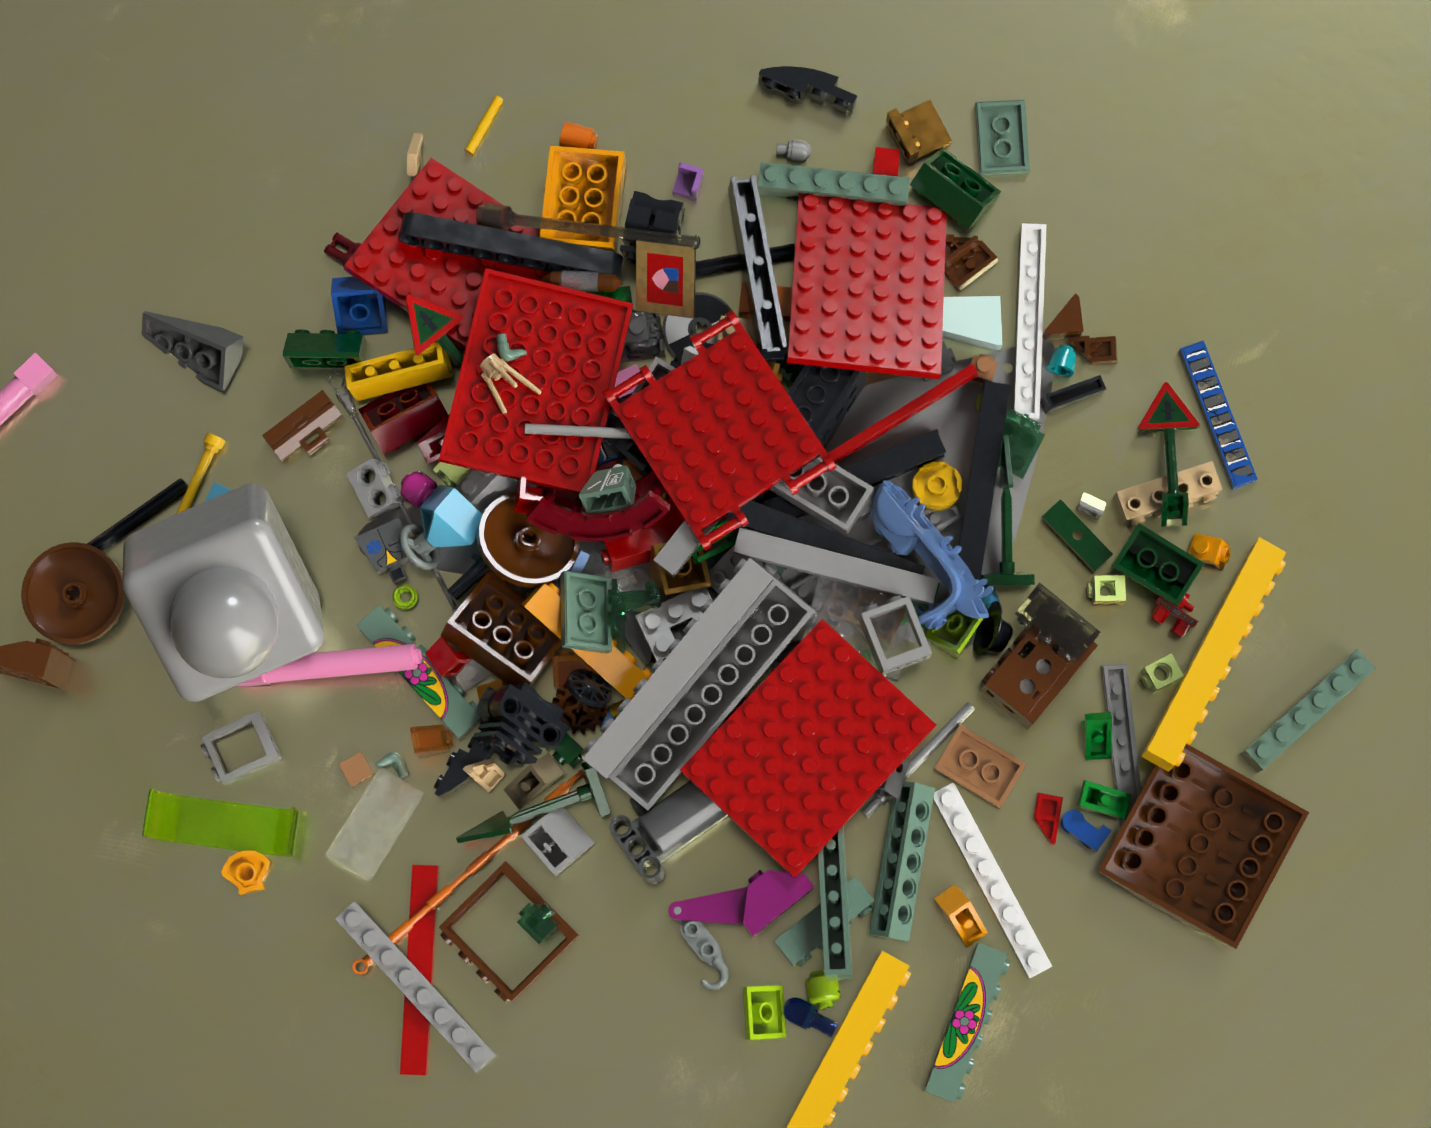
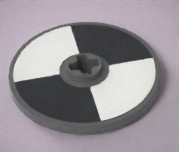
(707, 313)

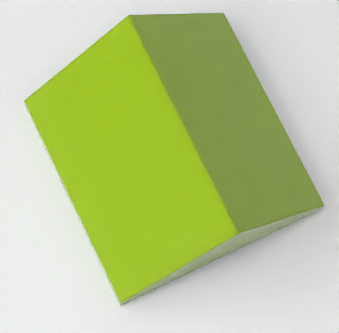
(954, 633)
(764, 1012)

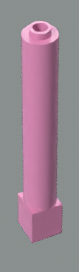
(28, 380)
(343, 664)

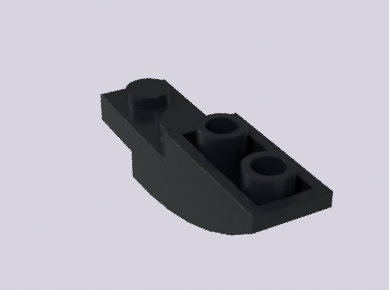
(798, 81)
(626, 448)
(455, 775)

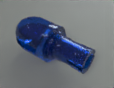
(806, 1016)

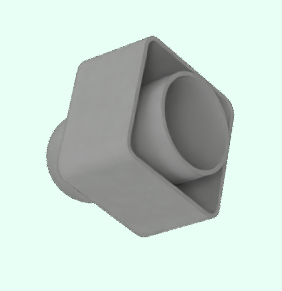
(222, 592)

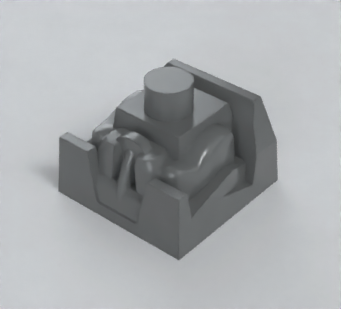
(643, 337)

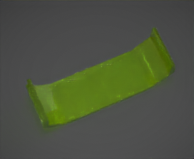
(221, 824)

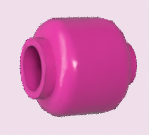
(417, 488)

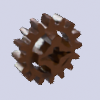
(585, 717)

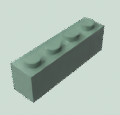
(807, 933)

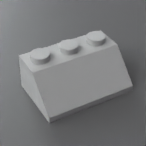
(484, 488)

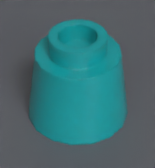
(1062, 361)

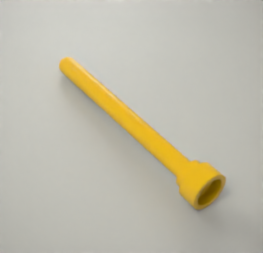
(211, 446)

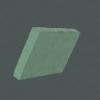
(1002, 137)
(585, 612)

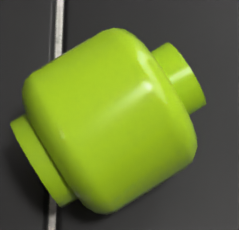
(822, 991)

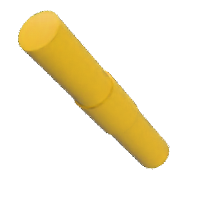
(483, 125)

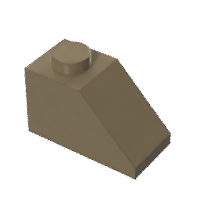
(533, 780)

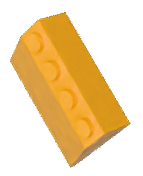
(586, 189)

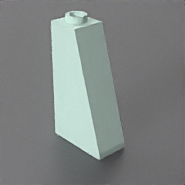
(973, 321)

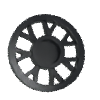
(589, 688)

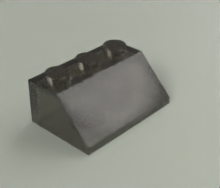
(1056, 623)

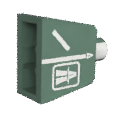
(608, 490)

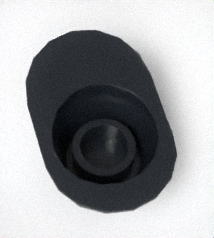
(992, 632)

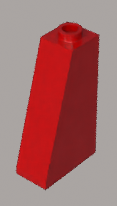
(637, 547)

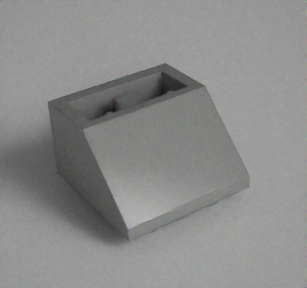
(557, 840)

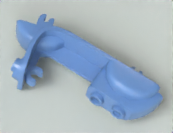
(909, 529)

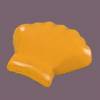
(246, 870)

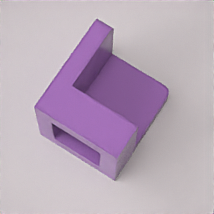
(688, 181)

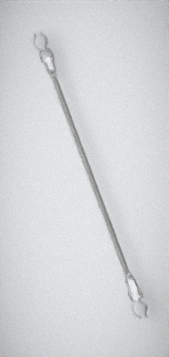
(345, 397)

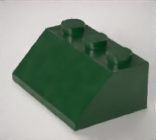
(954, 188)
(324, 349)
(1157, 564)

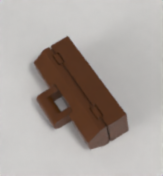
(303, 423)

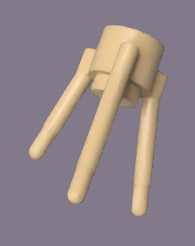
(496, 368)

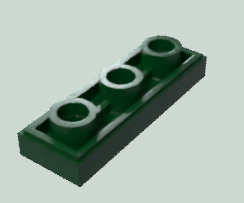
(1066, 523)

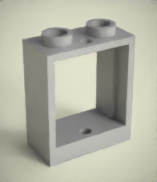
(902, 660)
(267, 741)

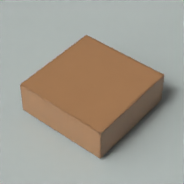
(356, 769)

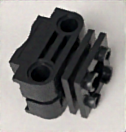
(651, 215)
(518, 723)

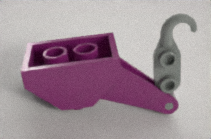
(751, 906)

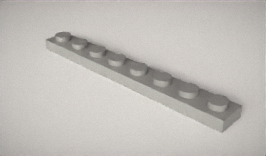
(415, 986)

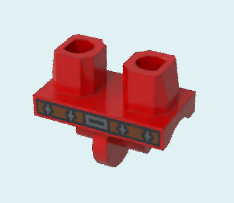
(1184, 621)

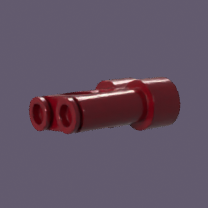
(346, 243)

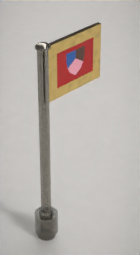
(662, 259)

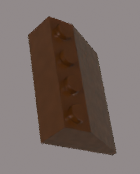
(501, 632)
(37, 663)

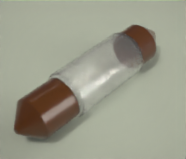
(584, 280)

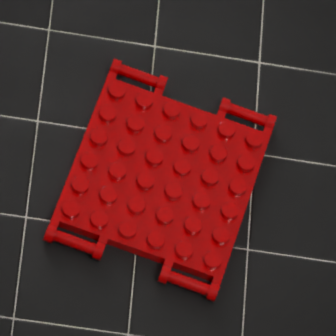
(719, 430)

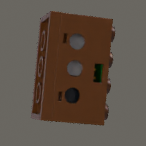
(1028, 679)

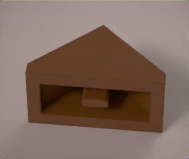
(1067, 322)

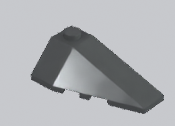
(202, 347)

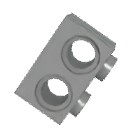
(369, 492)

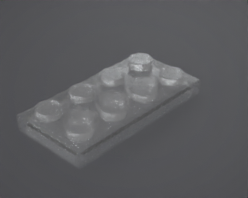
(375, 824)

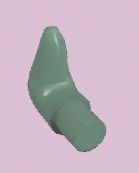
(504, 350)
(397, 761)

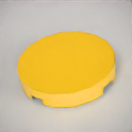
(937, 486)

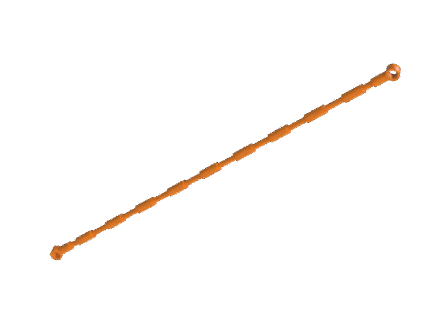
(472, 868)

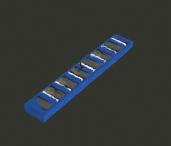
(1218, 414)

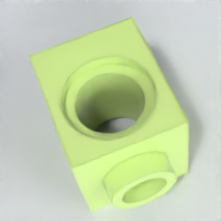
(1171, 669)

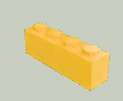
(397, 372)

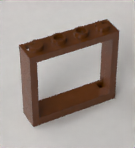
(469, 955)

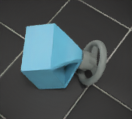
(446, 522)

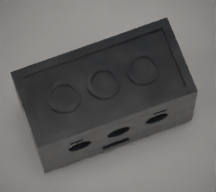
(826, 397)

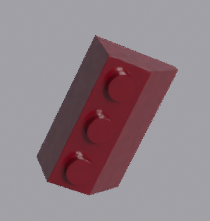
(403, 415)

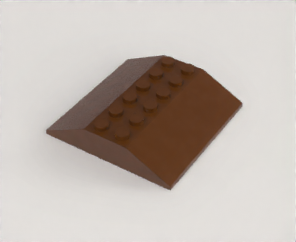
(1203, 845)

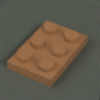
(980, 766)

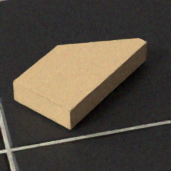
(414, 154)
(485, 773)

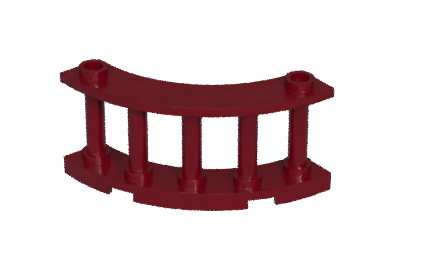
(607, 526)

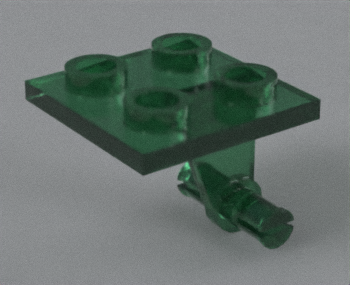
(1023, 441)
(626, 602)

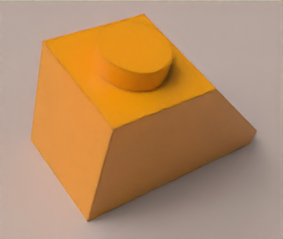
(961, 915)

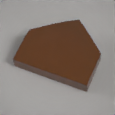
(966, 259)

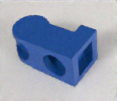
(1077, 827)

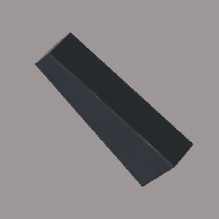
(1072, 394)

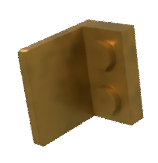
(918, 131)

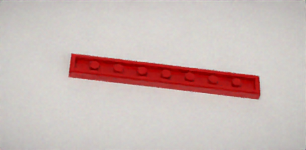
(903, 413)
(421, 954)

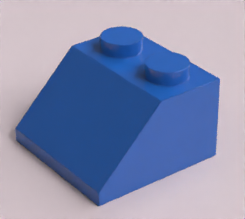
(358, 307)

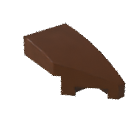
(1097, 349)

